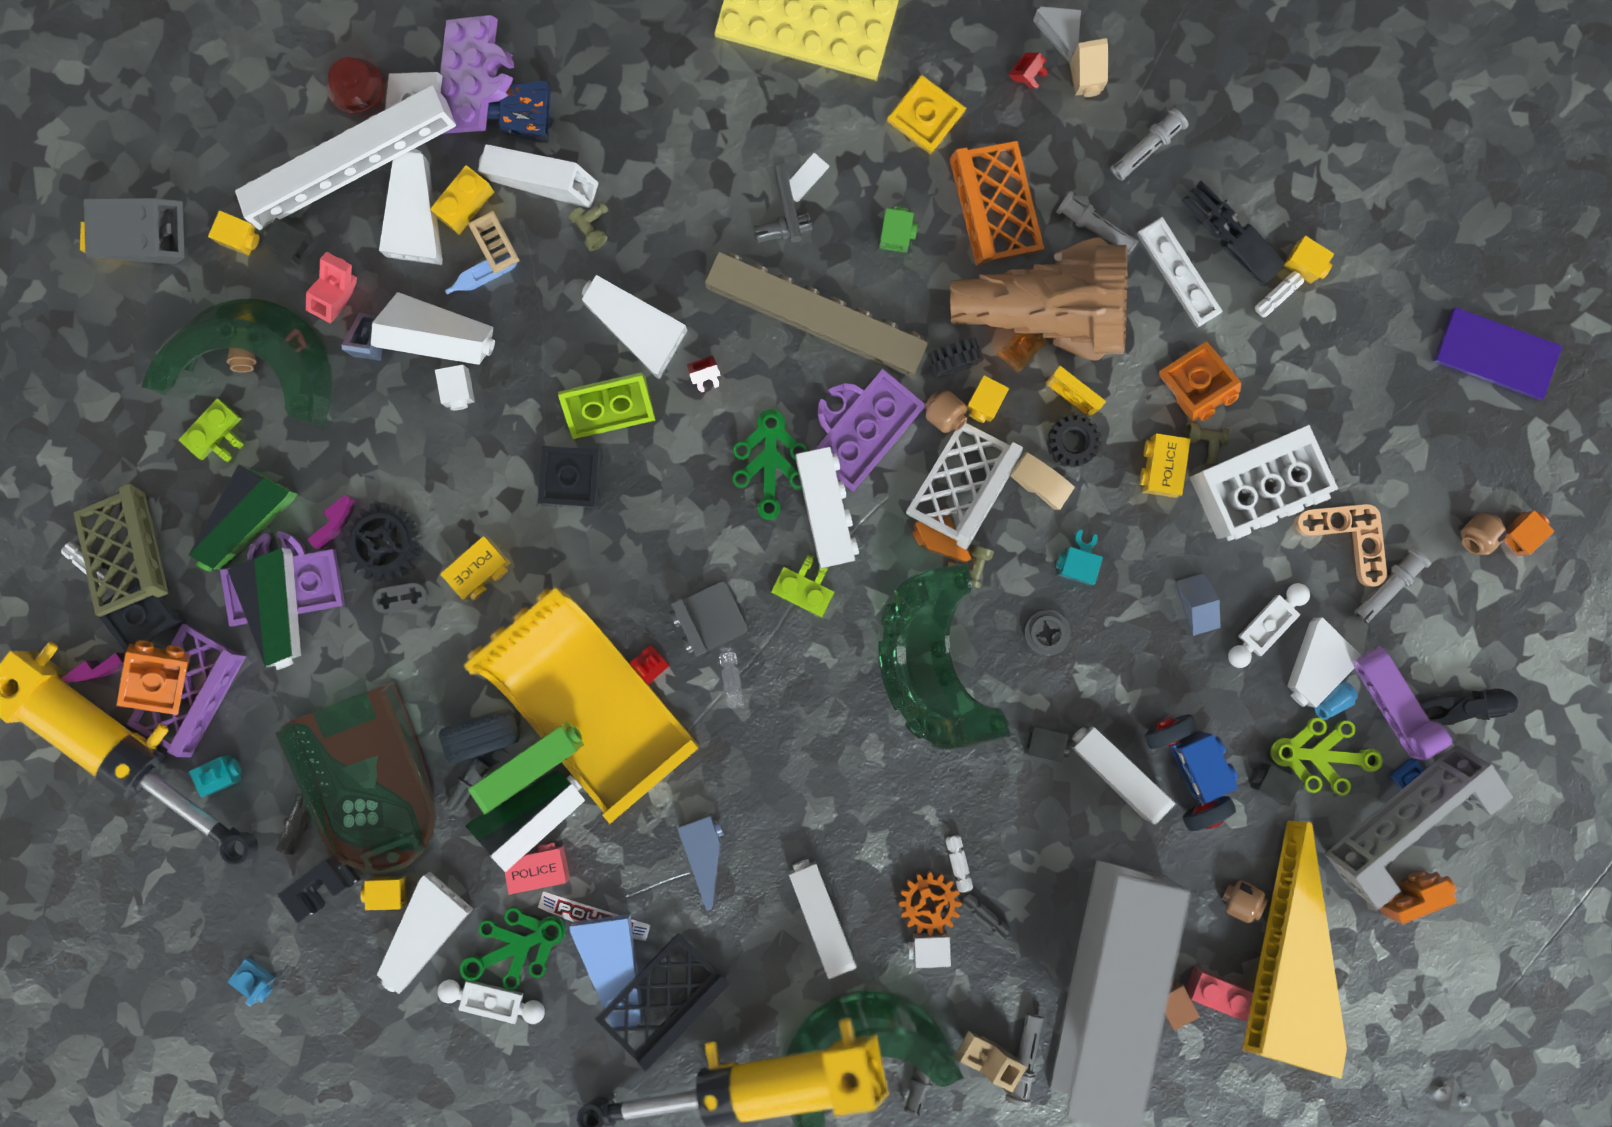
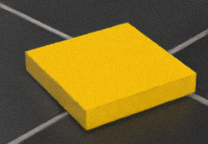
(926, 114)
(1075, 392)

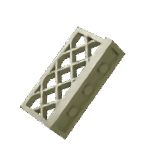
(140, 538)

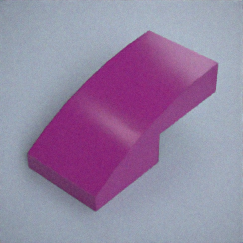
(338, 514)
(94, 670)

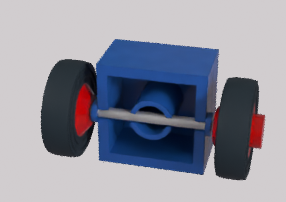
(1202, 767)

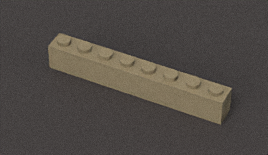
(816, 314)

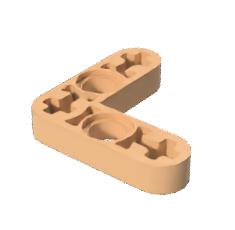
(1359, 533)

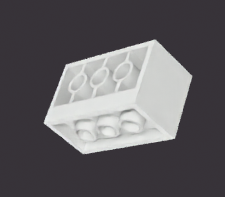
(1288, 469)

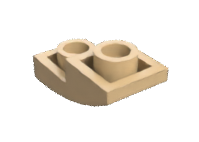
(1042, 480)

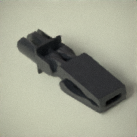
(1245, 246)
(1483, 705)

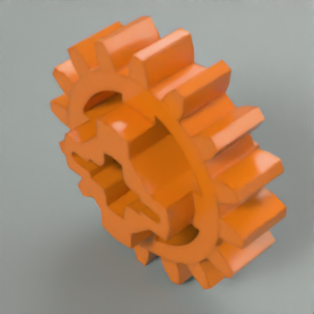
(942, 897)

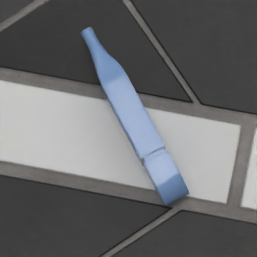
(479, 275)

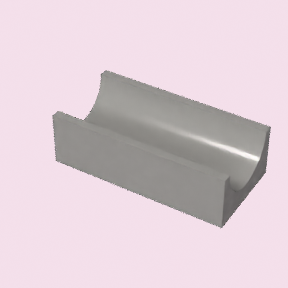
(1118, 994)

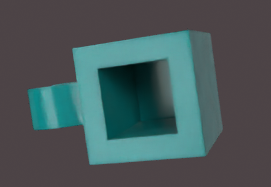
(1080, 563)
(216, 775)

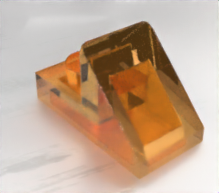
(1020, 350)

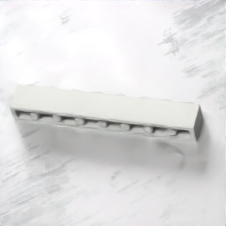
(345, 157)

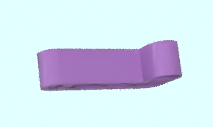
(1399, 706)

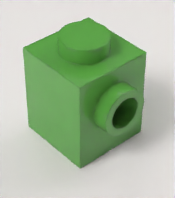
(898, 229)

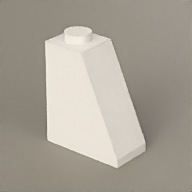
(1321, 664)

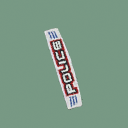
(577, 911)

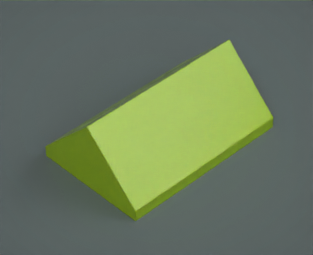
(607, 405)

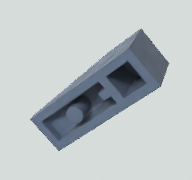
(702, 847)

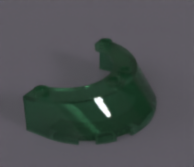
(264, 330)
(920, 667)
(901, 1032)

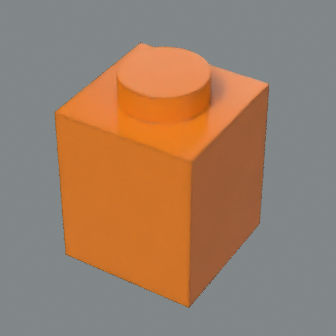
(1527, 532)

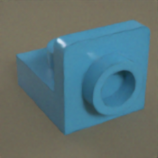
(252, 981)

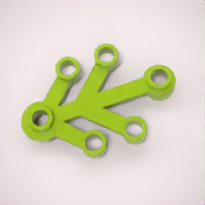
(1321, 755)

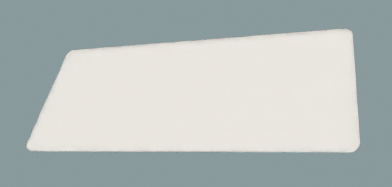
(807, 176)

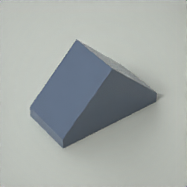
(358, 339)
(1199, 604)

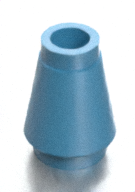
(1337, 701)

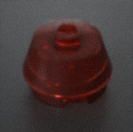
(354, 84)

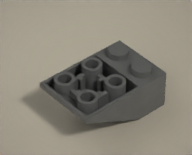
(134, 229)

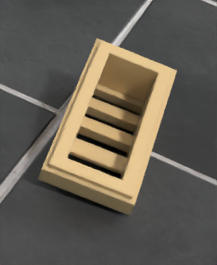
(484, 223)

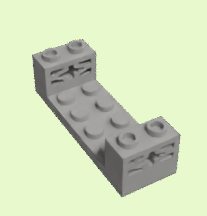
(1408, 815)

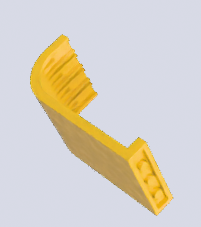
(566, 669)

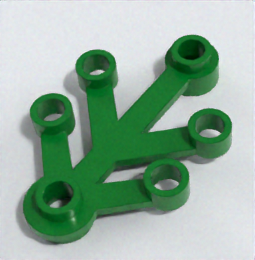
(768, 459)
(518, 946)

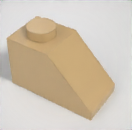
(1090, 67)

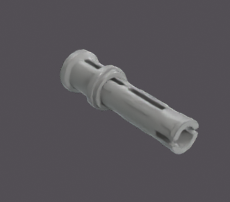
(1158, 136)
(1086, 217)
(1400, 576)
(1027, 1055)

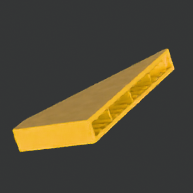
(1295, 992)

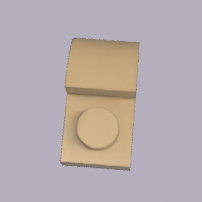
(991, 1060)

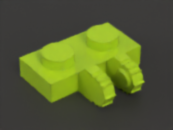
(210, 430)
(803, 591)

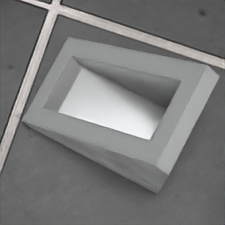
(1060, 27)

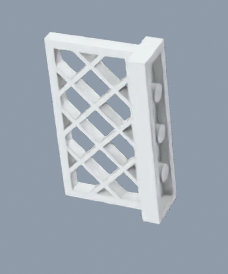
(988, 491)

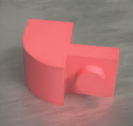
(332, 289)

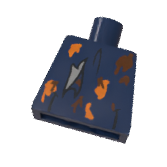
(524, 111)

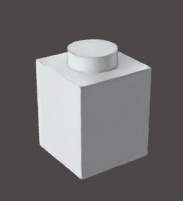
(455, 387)
(930, 950)

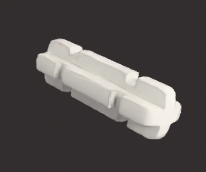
(1279, 294)
(74, 552)
(959, 863)

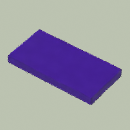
(1498, 353)

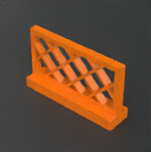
(973, 208)

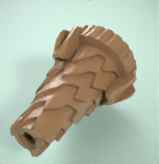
(1072, 301)

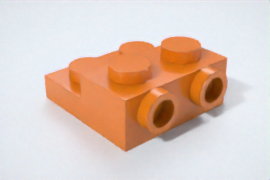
(1201, 382)
(153, 677)
(1421, 896)

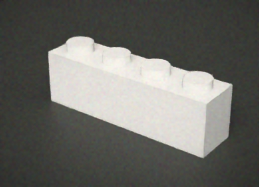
(825, 507)

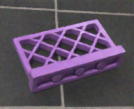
(208, 697)

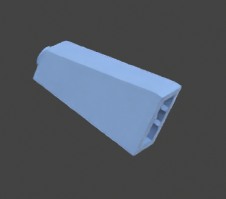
(611, 961)

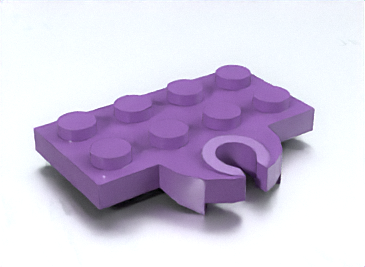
(470, 71)
(866, 424)
(315, 574)

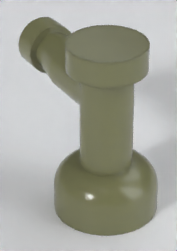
(594, 238)
(1215, 437)
(980, 556)

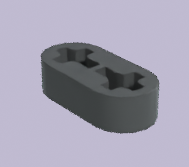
(399, 591)

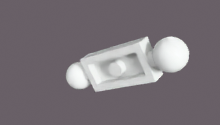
(1269, 625)
(491, 1001)

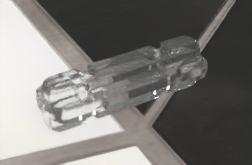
(731, 680)

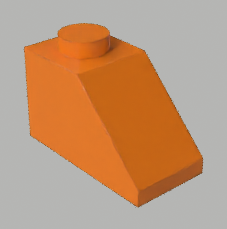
(938, 542)

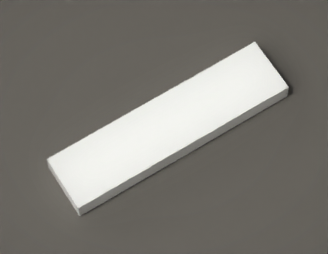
(1179, 272)

